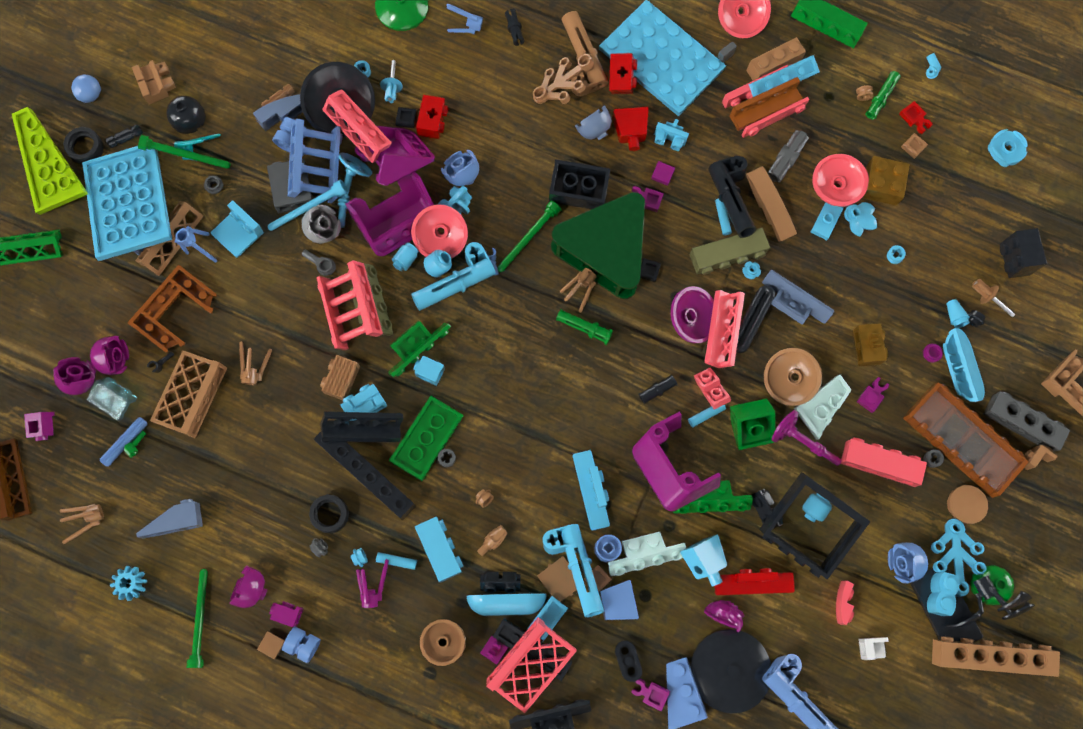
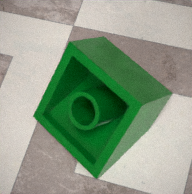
(753, 423)

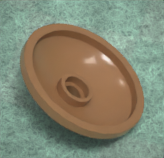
(780, 372)

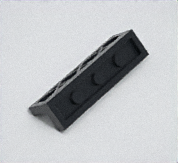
(361, 429)

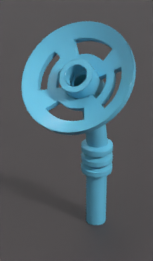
(352, 168)

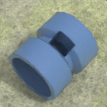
(283, 137)
(607, 548)
(301, 644)

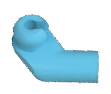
(934, 67)

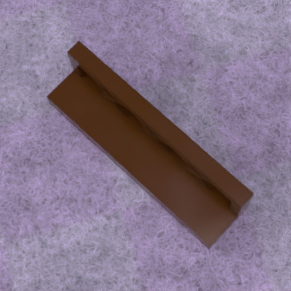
(7, 504)

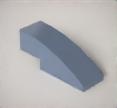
(277, 110)

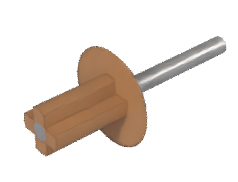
(989, 294)

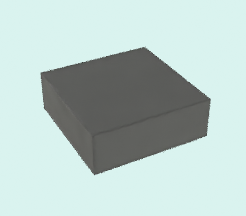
(727, 52)

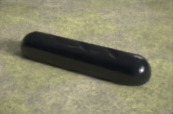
(754, 317)

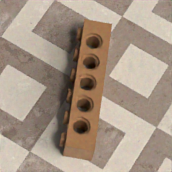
(1046, 661)

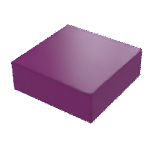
(663, 173)

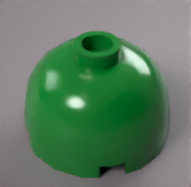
(1001, 580)

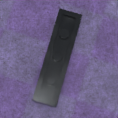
(510, 634)

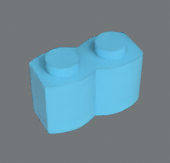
(943, 589)

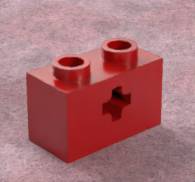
(618, 64)
(427, 124)

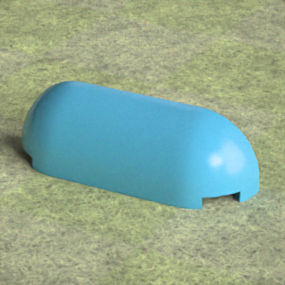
(963, 366)
(506, 604)

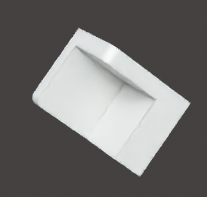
(872, 648)

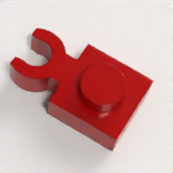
(915, 115)

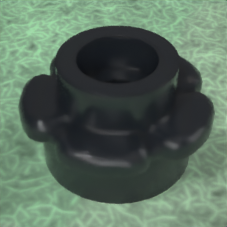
(976, 318)

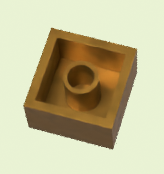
(886, 180)

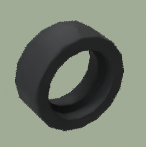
(77, 134)
(314, 511)

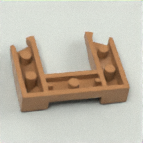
(1062, 381)

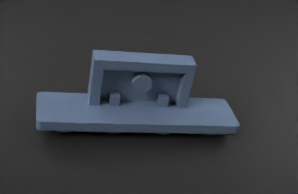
(796, 301)

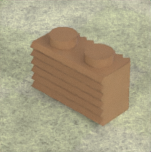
(340, 377)

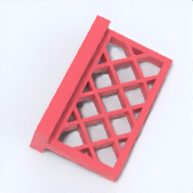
(514, 659)

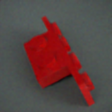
(756, 583)

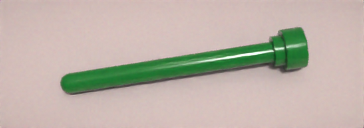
(146, 143)
(552, 209)
(195, 660)

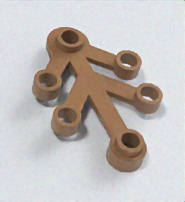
(545, 92)

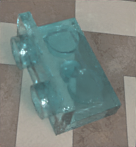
(111, 397)

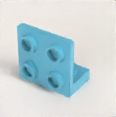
(237, 230)

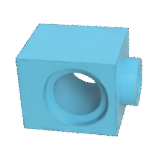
(429, 370)

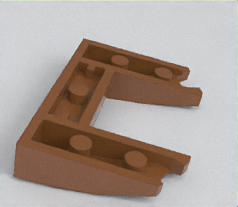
(147, 316)

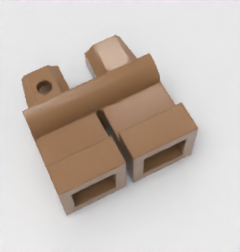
(151, 83)

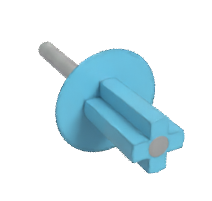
(391, 85)

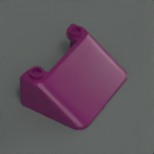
(402, 157)

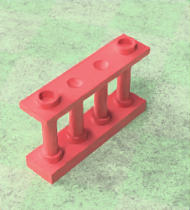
(743, 92)
(365, 300)

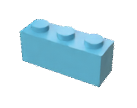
(439, 549)

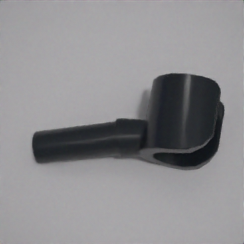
(159, 363)

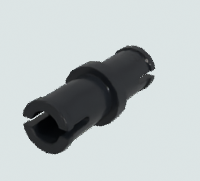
(514, 27)
(657, 389)

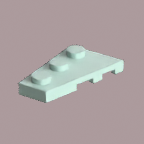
(820, 409)

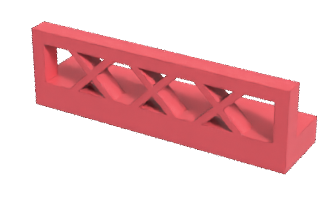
(357, 123)
(721, 329)

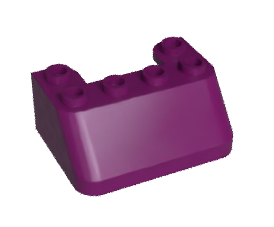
(391, 221)

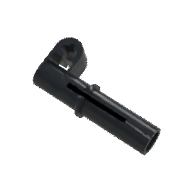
(725, 175)

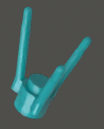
(188, 144)

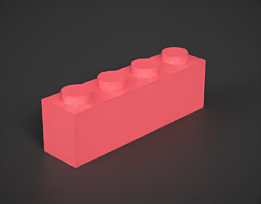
(883, 462)

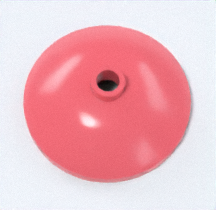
(750, 22)
(844, 171)
(426, 234)

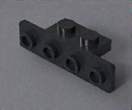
(557, 718)

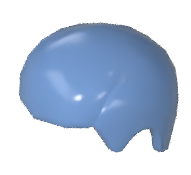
(86, 88)

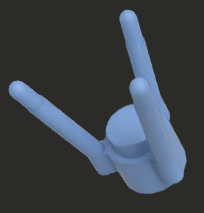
(473, 22)
(186, 238)

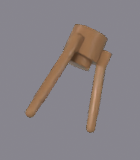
(584, 279)
(249, 375)
(91, 513)

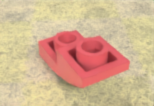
(711, 388)
(844, 610)

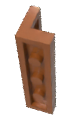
(765, 104)

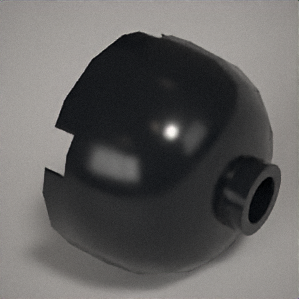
(185, 114)

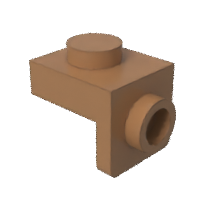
(1036, 454)

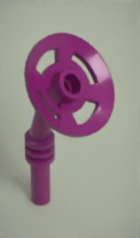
(787, 427)

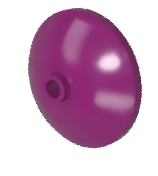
(692, 314)

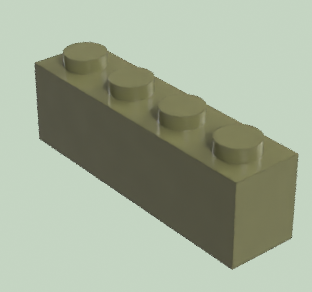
(729, 251)

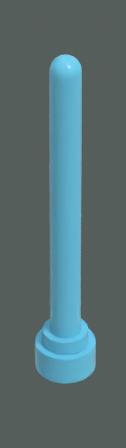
(337, 189)

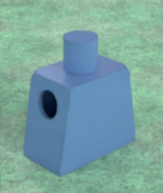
(619, 602)

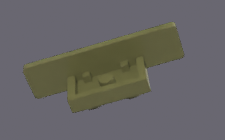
(381, 307)

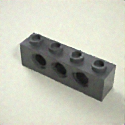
(1055, 430)

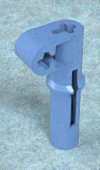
(796, 700)

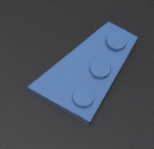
(684, 699)

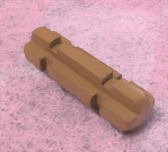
(287, 91)

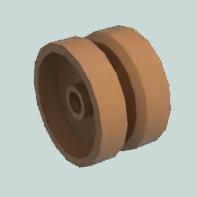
(445, 654)

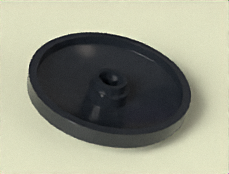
(327, 80)
(730, 670)

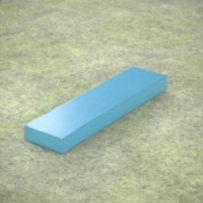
(800, 69)

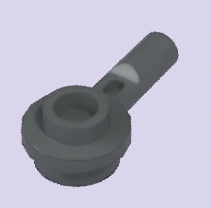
(324, 265)

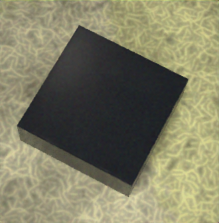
(406, 117)
(649, 270)

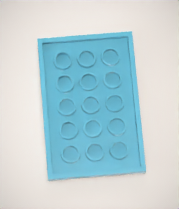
(667, 57)
(126, 202)

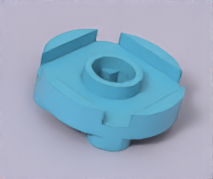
(1001, 154)

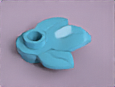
(862, 219)

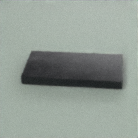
(922, 590)

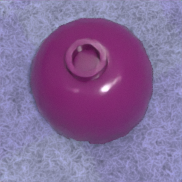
(109, 355)
(74, 376)
(248, 588)

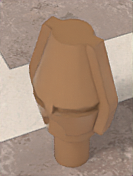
(493, 540)

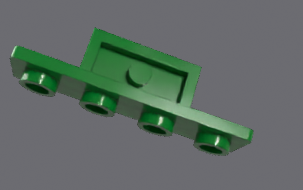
(413, 343)
(718, 501)

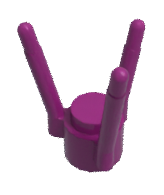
(369, 596)

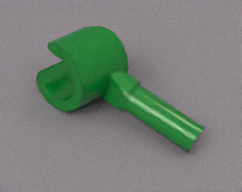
(130, 448)

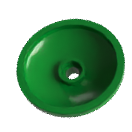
(401, 14)

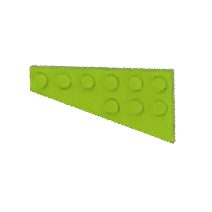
(47, 171)

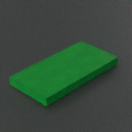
(426, 438)

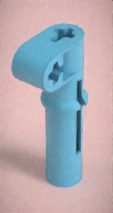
(458, 280)
(574, 543)

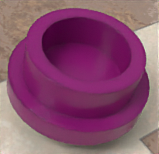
(932, 353)

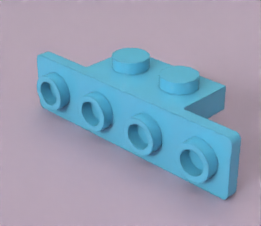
(592, 490)

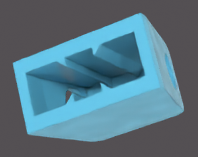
(706, 559)

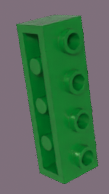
(830, 21)

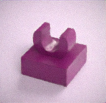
(494, 650)

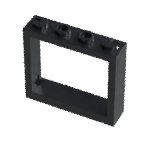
(841, 548)

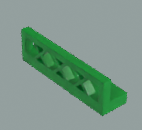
(30, 240)

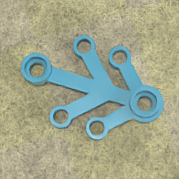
(957, 553)

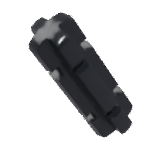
(124, 135)

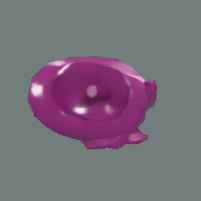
(725, 613)

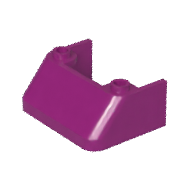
(669, 487)

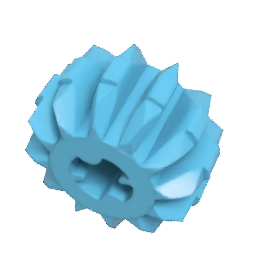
(121, 581)

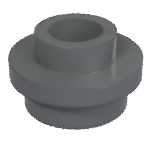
(212, 180)
(319, 547)

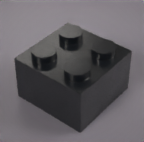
(1023, 253)

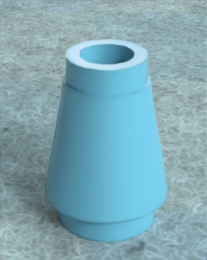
(957, 314)

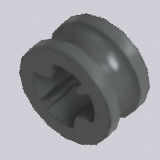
(441, 455)
(927, 456)

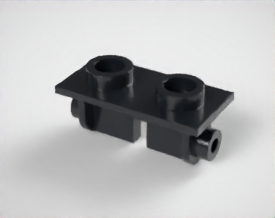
(762, 502)
(491, 583)

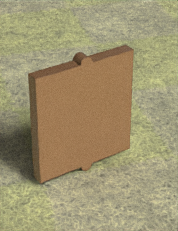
(558, 579)

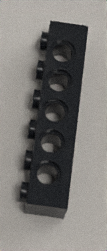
(368, 476)

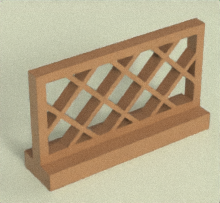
(203, 398)

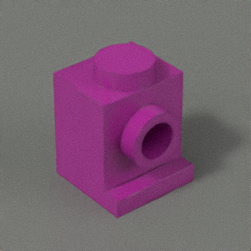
(39, 425)
(286, 614)

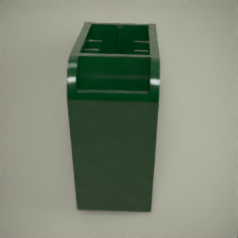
(606, 243)

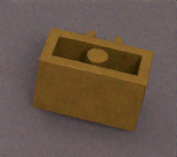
(870, 344)

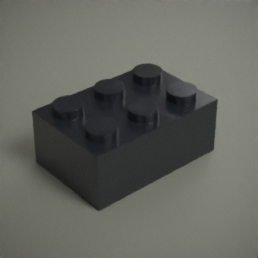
(578, 184)

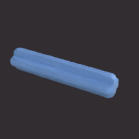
(127, 437)

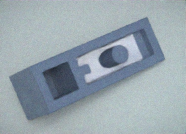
(176, 519)

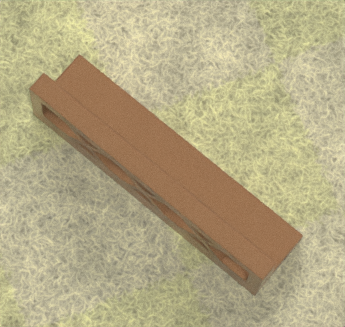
(174, 219)

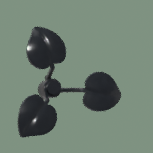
(987, 590)

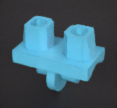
(671, 132)
(459, 200)

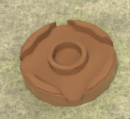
(967, 504)

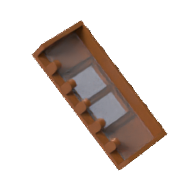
(966, 440)

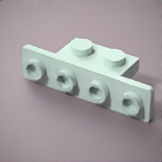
(645, 552)

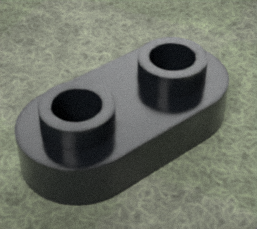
(628, 660)

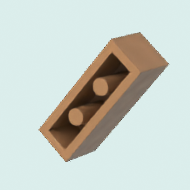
(776, 58)

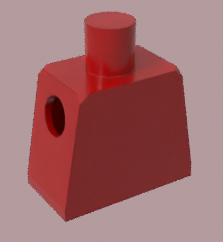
(631, 126)

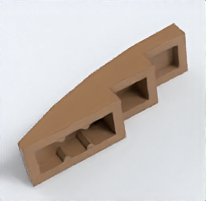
(771, 203)

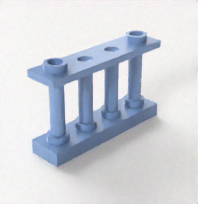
(298, 150)

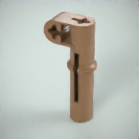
(596, 75)

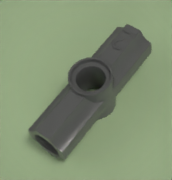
(787, 156)

